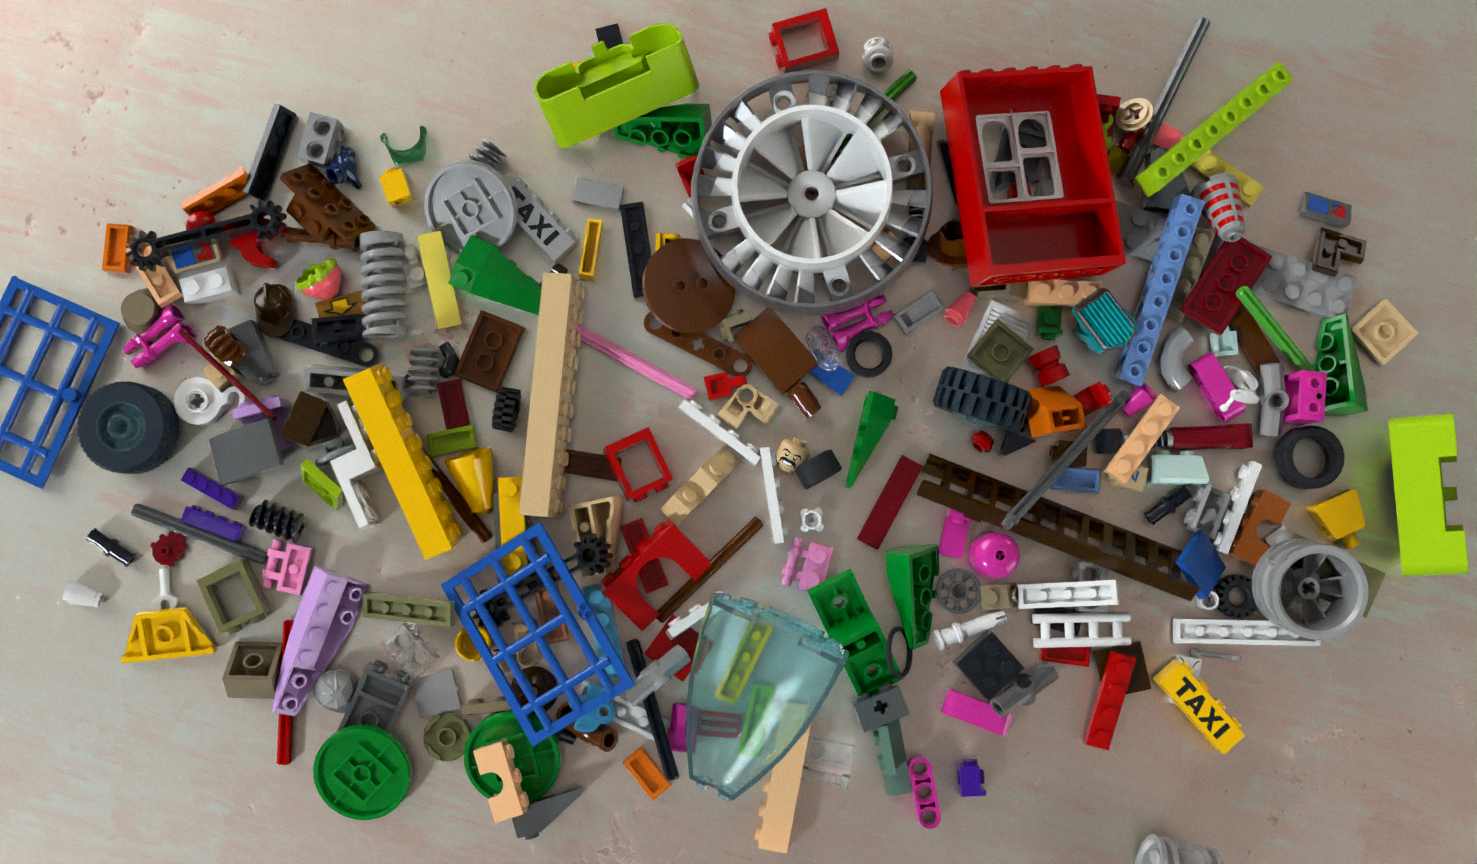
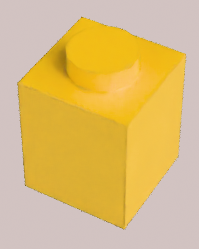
(396, 187)

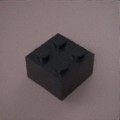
(988, 664)

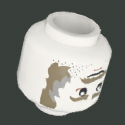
(877, 54)

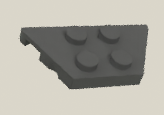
(1030, 137)

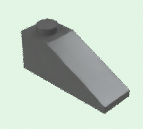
(543, 812)

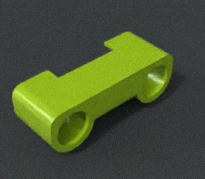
(616, 84)
(1425, 539)

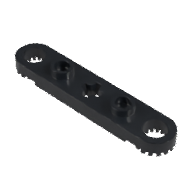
(350, 350)

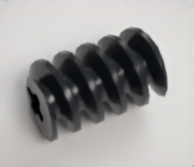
(277, 522)

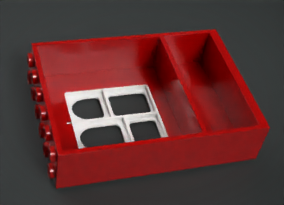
(1028, 236)

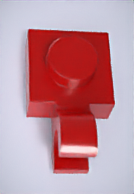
(720, 385)

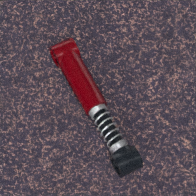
(1184, 438)

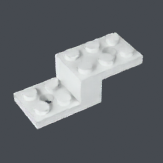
(357, 466)

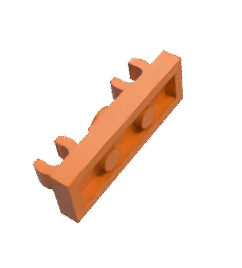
(217, 195)

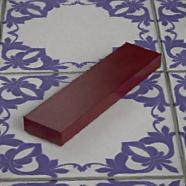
(889, 502)

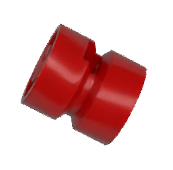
(1048, 365)

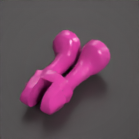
(170, 316)
(843, 335)

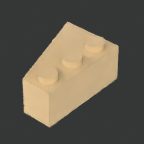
(601, 518)

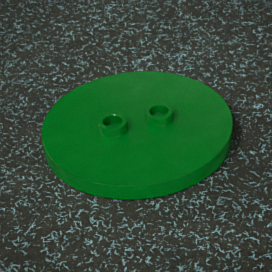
(537, 764)
(362, 772)

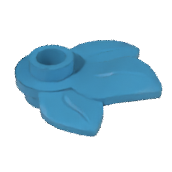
(593, 719)

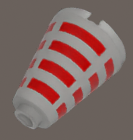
(1222, 205)

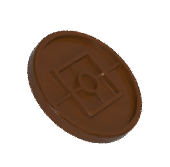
(686, 288)

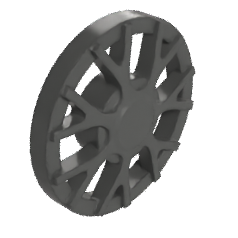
(958, 591)

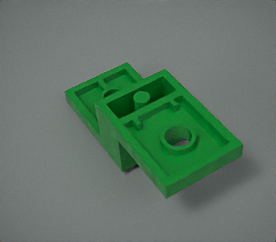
(856, 629)

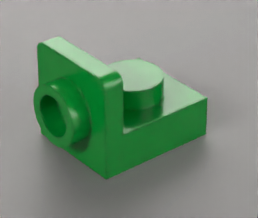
(1048, 322)

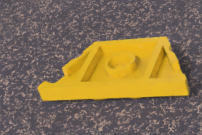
(166, 635)

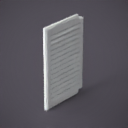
(1012, 318)

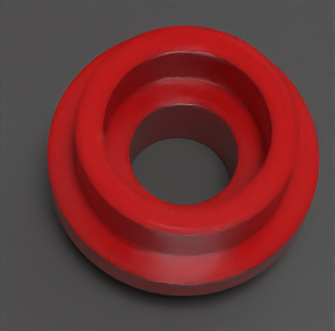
(982, 441)

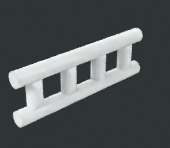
(1070, 639)

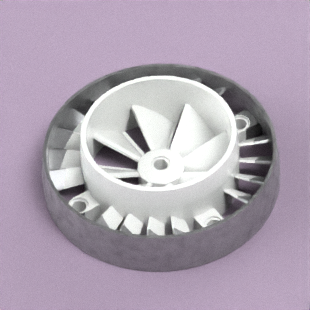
(859, 161)

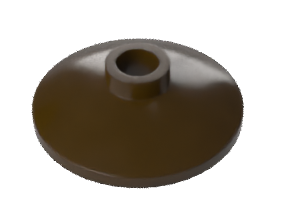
(538, 678)

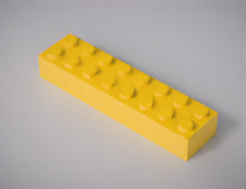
(404, 460)

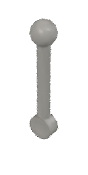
(1195, 653)

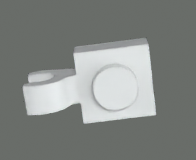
(415, 270)

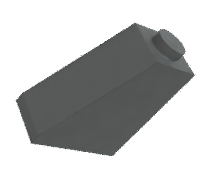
(1161, 201)
(258, 362)

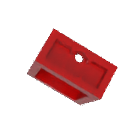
(831, 48)
(628, 442)

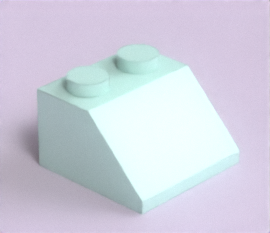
(1176, 469)

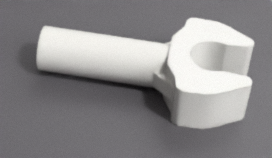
(166, 594)

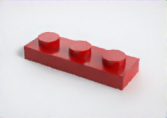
(651, 573)

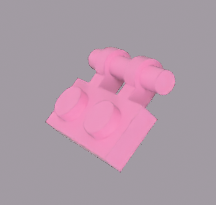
(294, 567)
(814, 568)

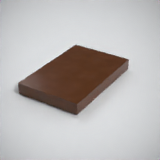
(489, 351)

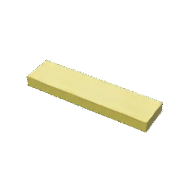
(437, 277)

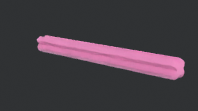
(636, 363)

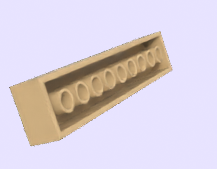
(551, 396)

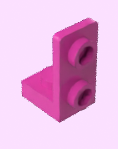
(954, 534)

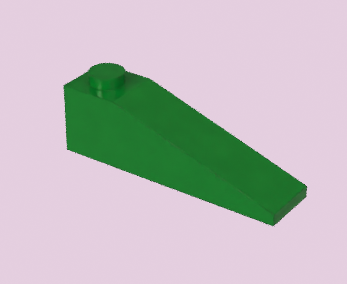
(491, 275)

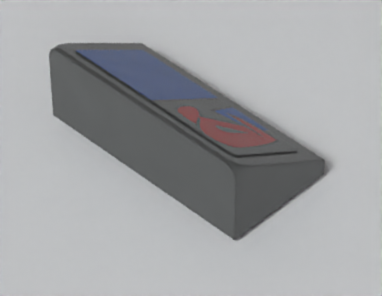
(1326, 210)

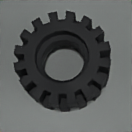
(506, 409)
(1223, 591)

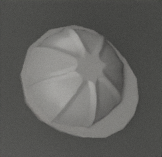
(335, 690)

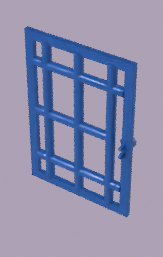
(28, 381)
(537, 634)

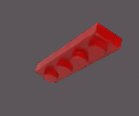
(1109, 700)

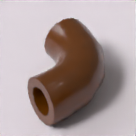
(602, 738)

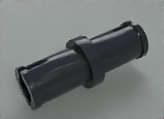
(1168, 505)
(110, 547)

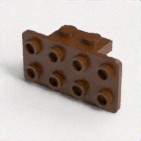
(322, 207)

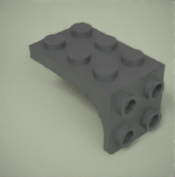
(378, 697)

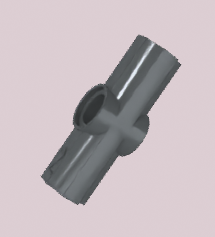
(1024, 689)

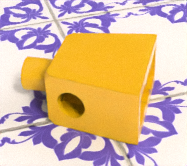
(1339, 517)

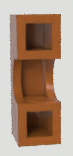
(1262, 507)

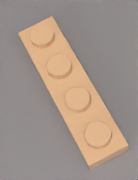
(1141, 439)

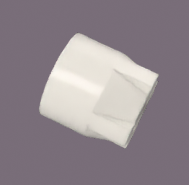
(1213, 601)

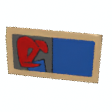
(195, 258)

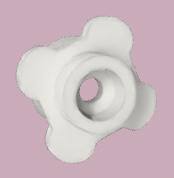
(816, 524)

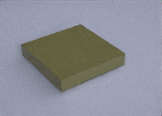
(1000, 351)

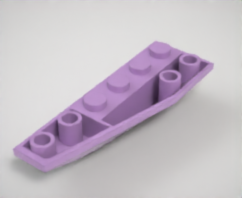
(316, 635)

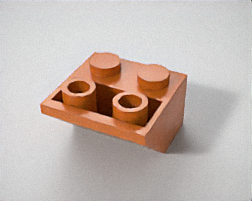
(1054, 412)

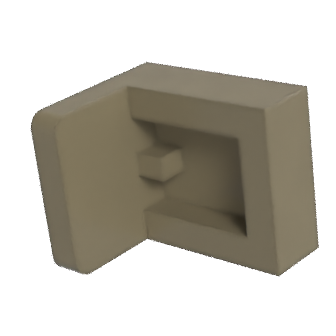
(736, 319)
(999, 596)

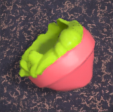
(321, 280)

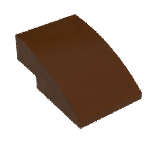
(775, 350)

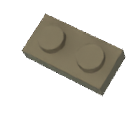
(477, 706)

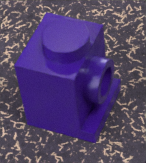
(970, 778)

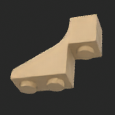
(700, 485)

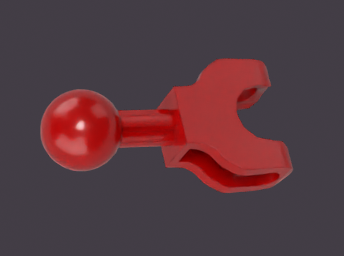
(249, 245)

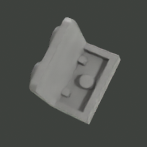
(1207, 511)

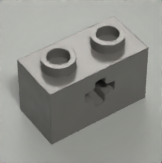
(892, 710)

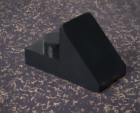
(1013, 441)

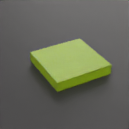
(322, 485)

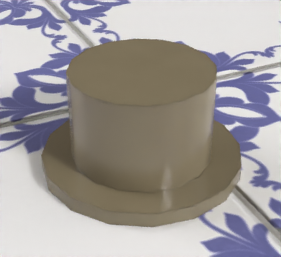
(140, 310)

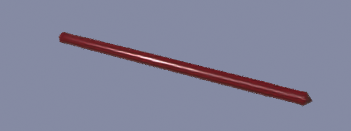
(230, 377)

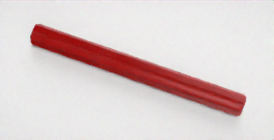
(285, 722)

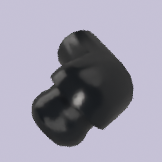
(450, 361)

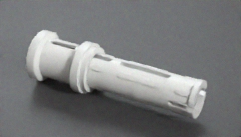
(959, 632)

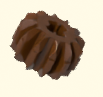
(225, 345)

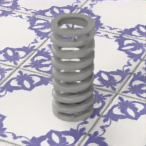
(375, 329)

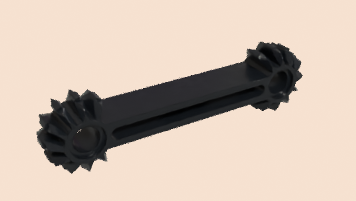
(205, 236)
(536, 585)

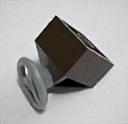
(313, 426)

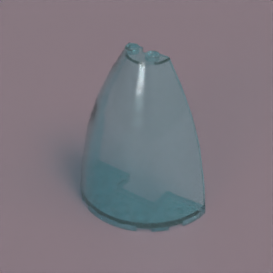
(753, 691)

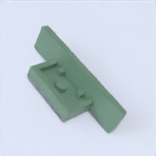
(892, 756)

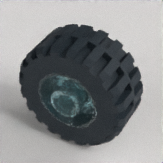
(982, 399)

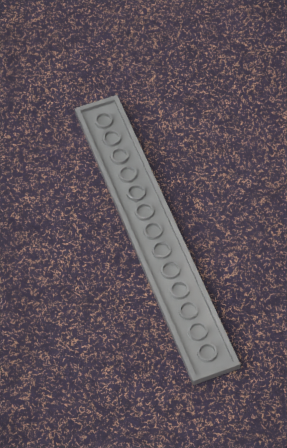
(1283, 281)

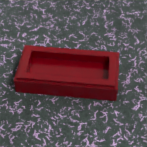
(453, 404)

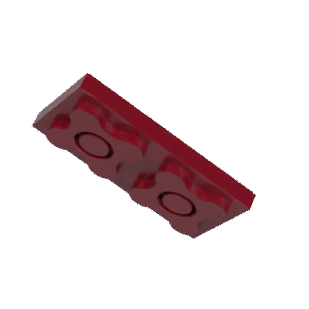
(1214, 295)

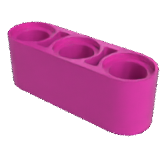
(1215, 386)
(975, 712)
(928, 802)

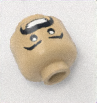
(791, 454)

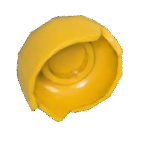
(466, 647)

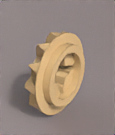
(1138, 106)

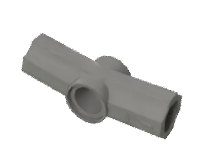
(1272, 383)
(657, 675)

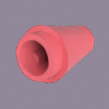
(960, 309)

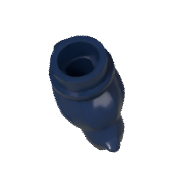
(344, 168)

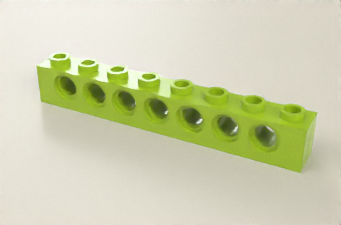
(1213, 129)

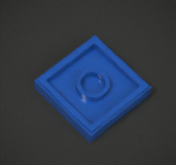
(1201, 564)

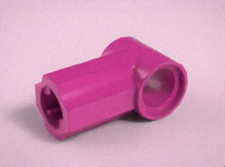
(677, 730)

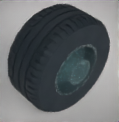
(128, 428)

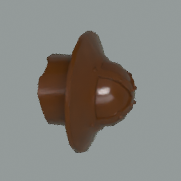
(948, 245)

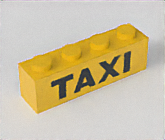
(1198, 706)

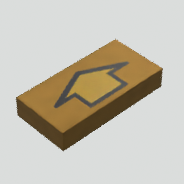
(341, 305)

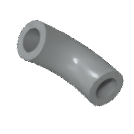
(1172, 358)

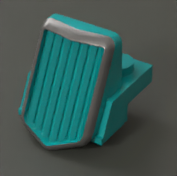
(1103, 322)

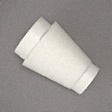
(81, 594)

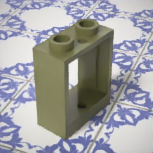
(245, 569)

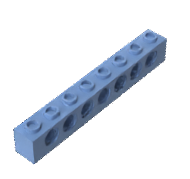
(1159, 288)

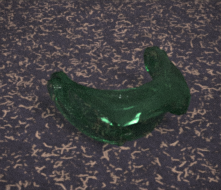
(410, 155)

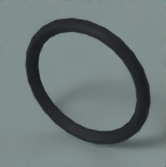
(889, 656)

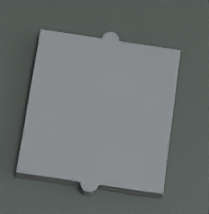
(436, 694)

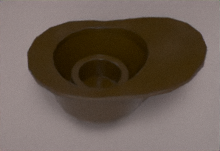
(274, 309)

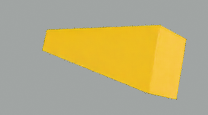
(590, 250)

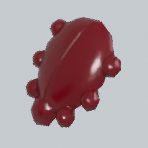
(168, 548)

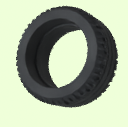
(1333, 457)

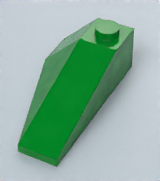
(669, 128)
(1339, 359)
(874, 421)
(911, 581)

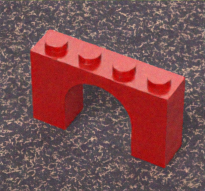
(666, 542)

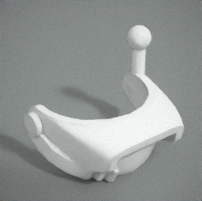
(1246, 386)

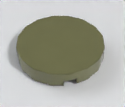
(446, 736)

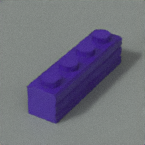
(212, 488)
(214, 524)

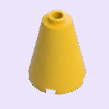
(474, 478)

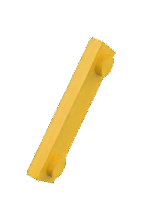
(511, 522)

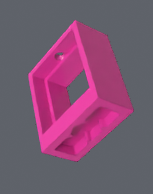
(1303, 404)

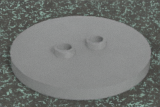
(470, 201)

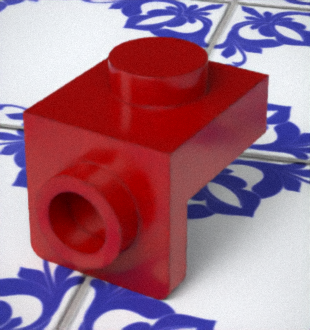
(685, 170)

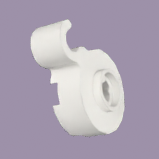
(215, 401)

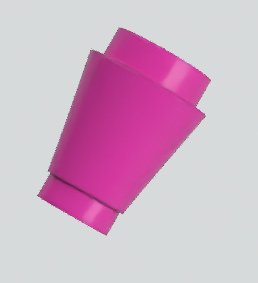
(1139, 400)

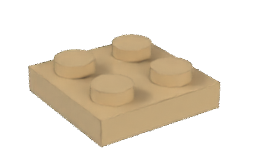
(1383, 332)

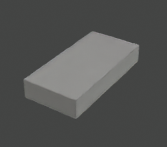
(598, 193)
(919, 312)

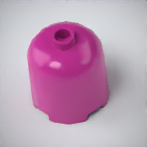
(983, 554)

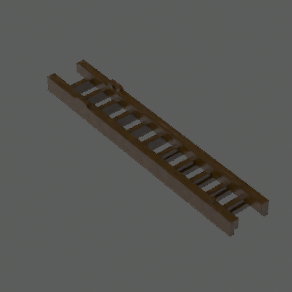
(1086, 526)

